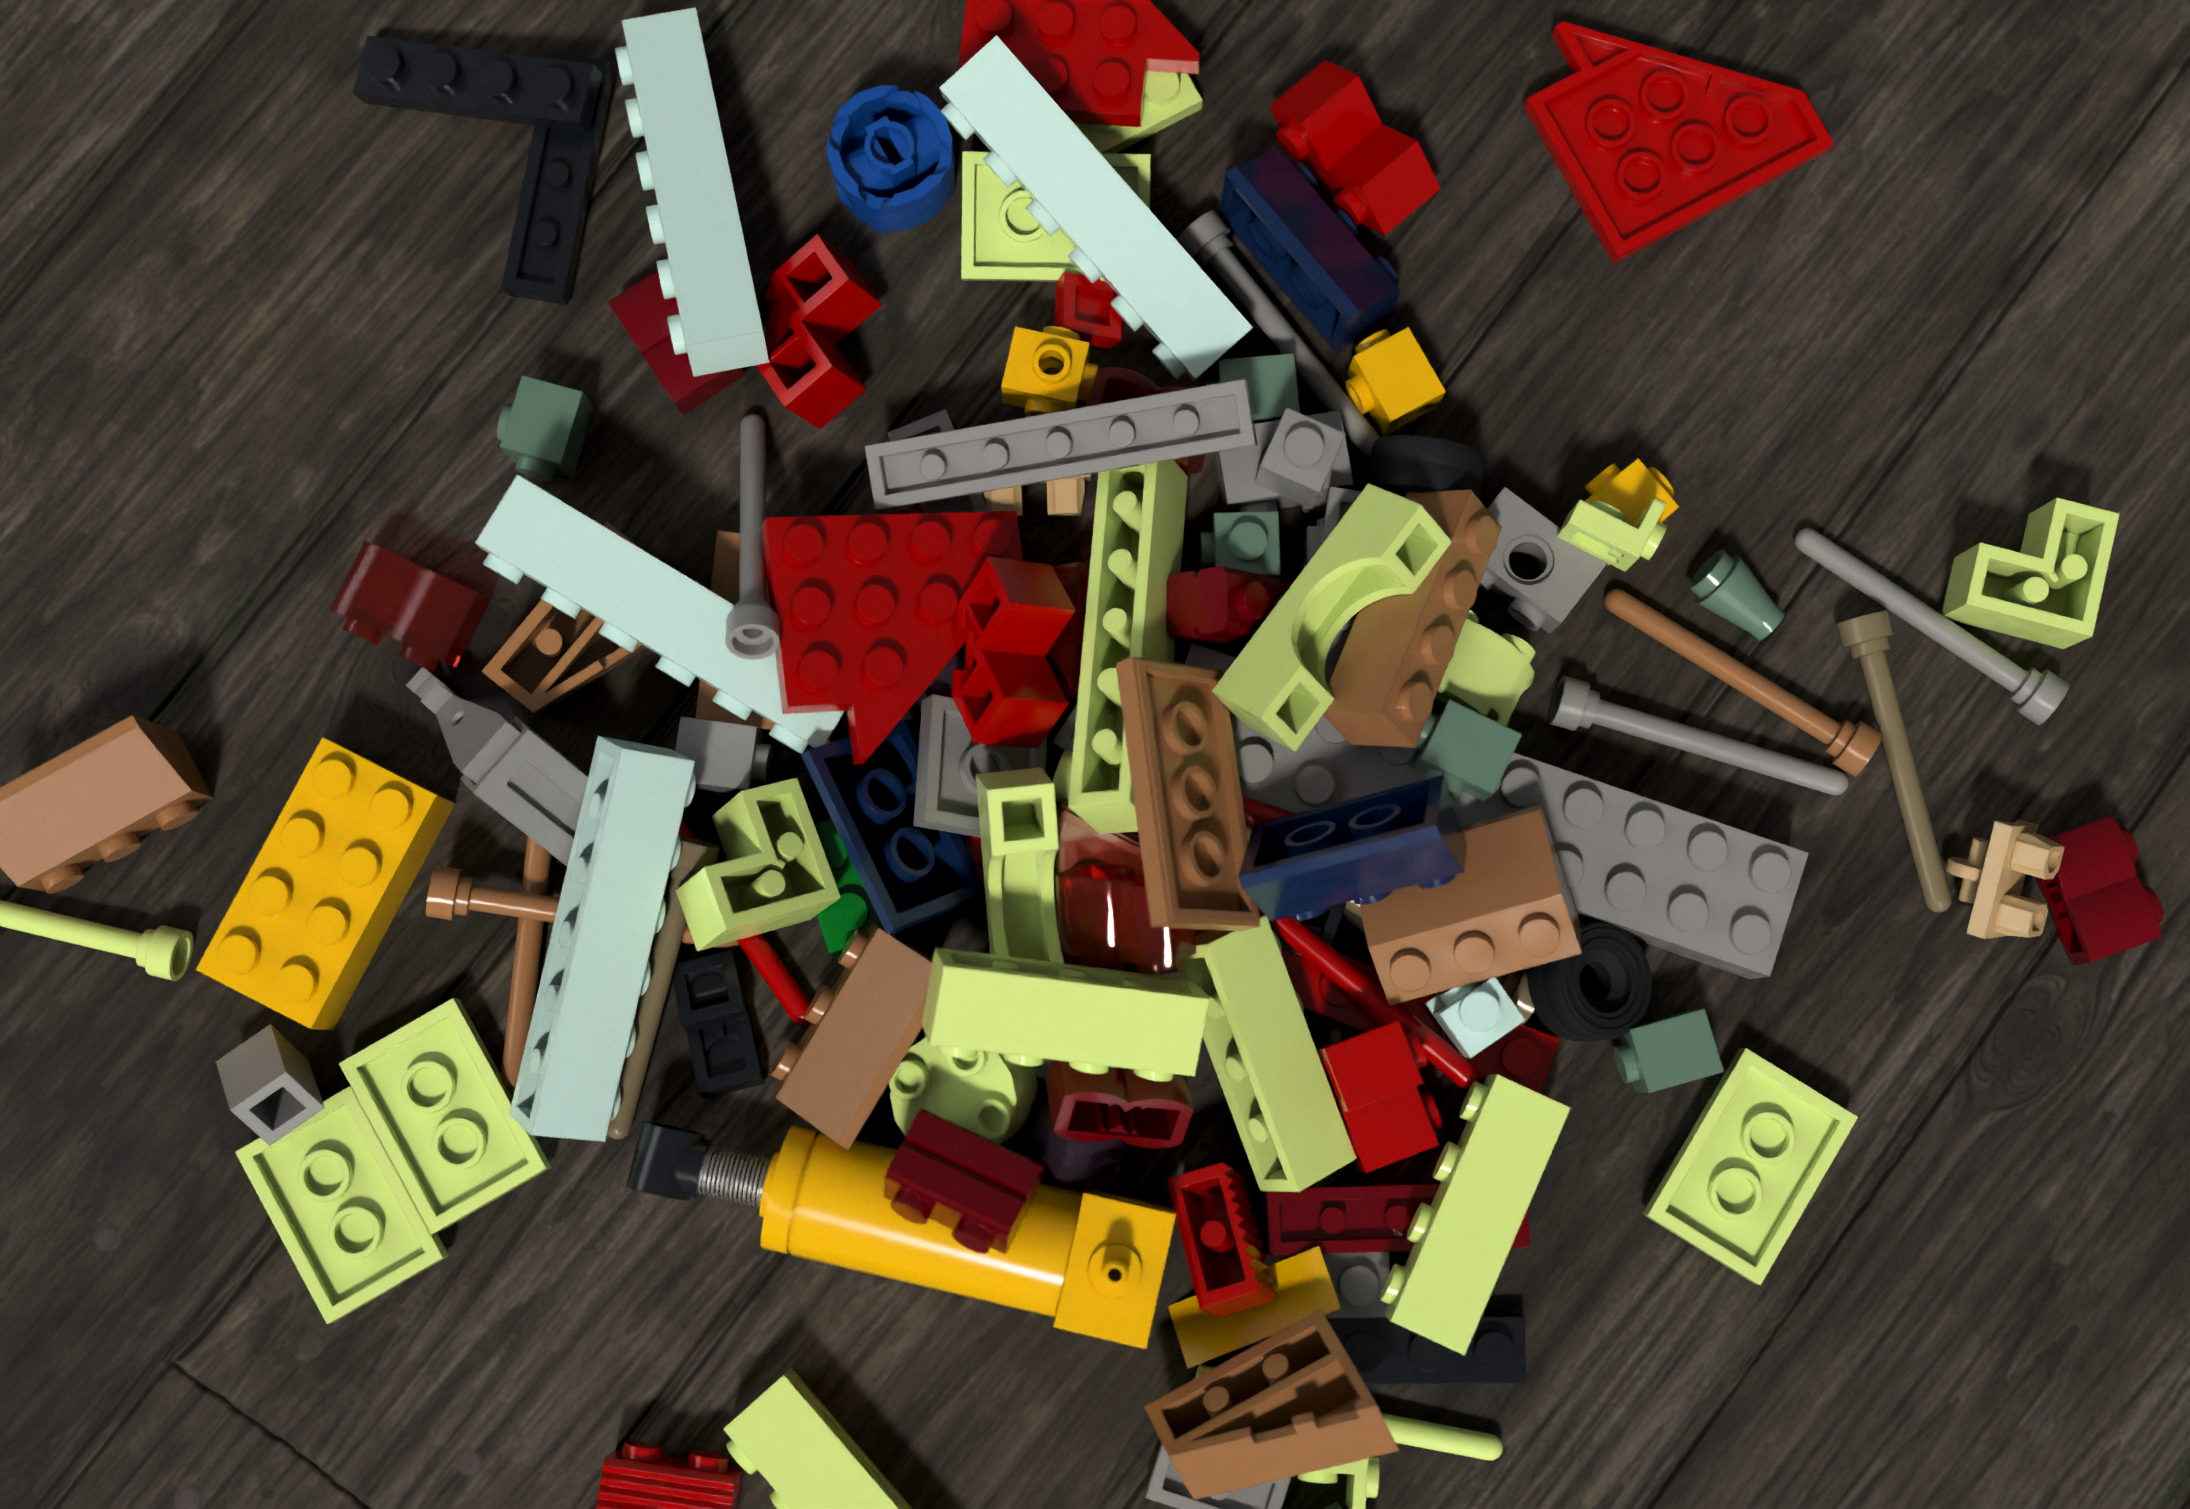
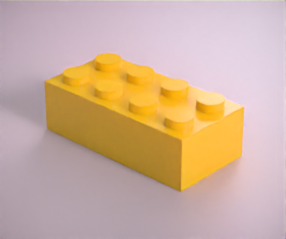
(325, 886)

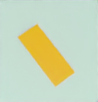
(1301, 1289)

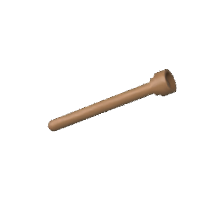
(1847, 742)
(457, 894)
(525, 966)

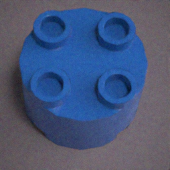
(892, 158)

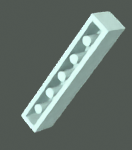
(693, 192)
(1093, 208)
(638, 603)
(602, 940)

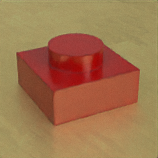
(1087, 310)

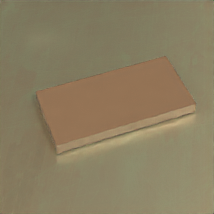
(1185, 795)

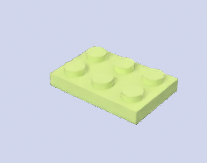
(1002, 236)
(444, 1115)
(1750, 1165)
(341, 1207)

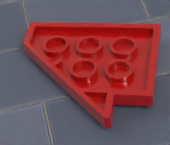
(1084, 51)
(1664, 136)
(873, 607)

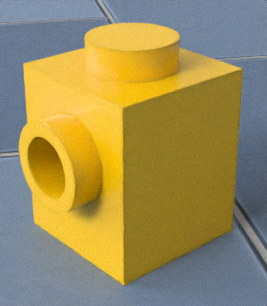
(1393, 380)
(1632, 490)

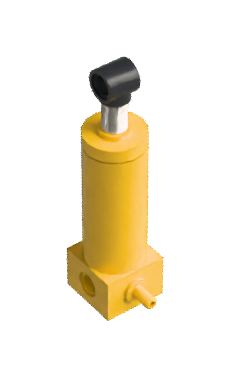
(1076, 1257)

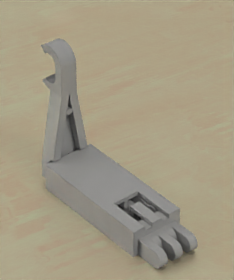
(509, 766)

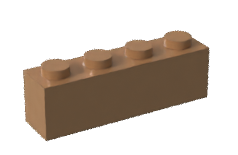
(1405, 641)

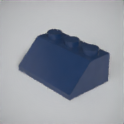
(1308, 248)
(1354, 851)
(906, 869)

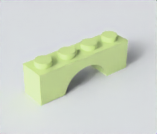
(1373, 553)
(1018, 862)

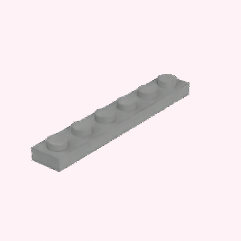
(1062, 445)

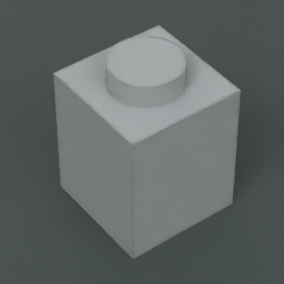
(1299, 458)
(725, 754)
(269, 1085)

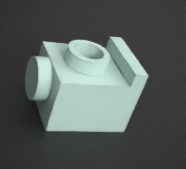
(1475, 1015)

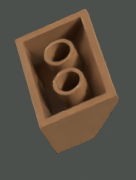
(96, 803)
(1486, 922)
(855, 1034)

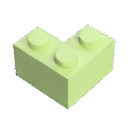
(2048, 588)
(771, 872)

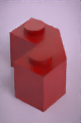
(1361, 162)
(814, 306)
(1011, 623)
(1378, 1094)

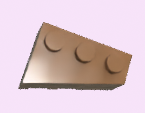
(555, 655)
(1271, 1414)

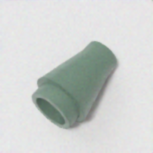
(1734, 593)

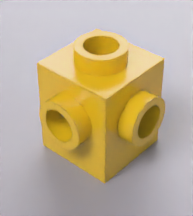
(1035, 357)

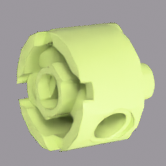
(1486, 672)
(975, 1093)

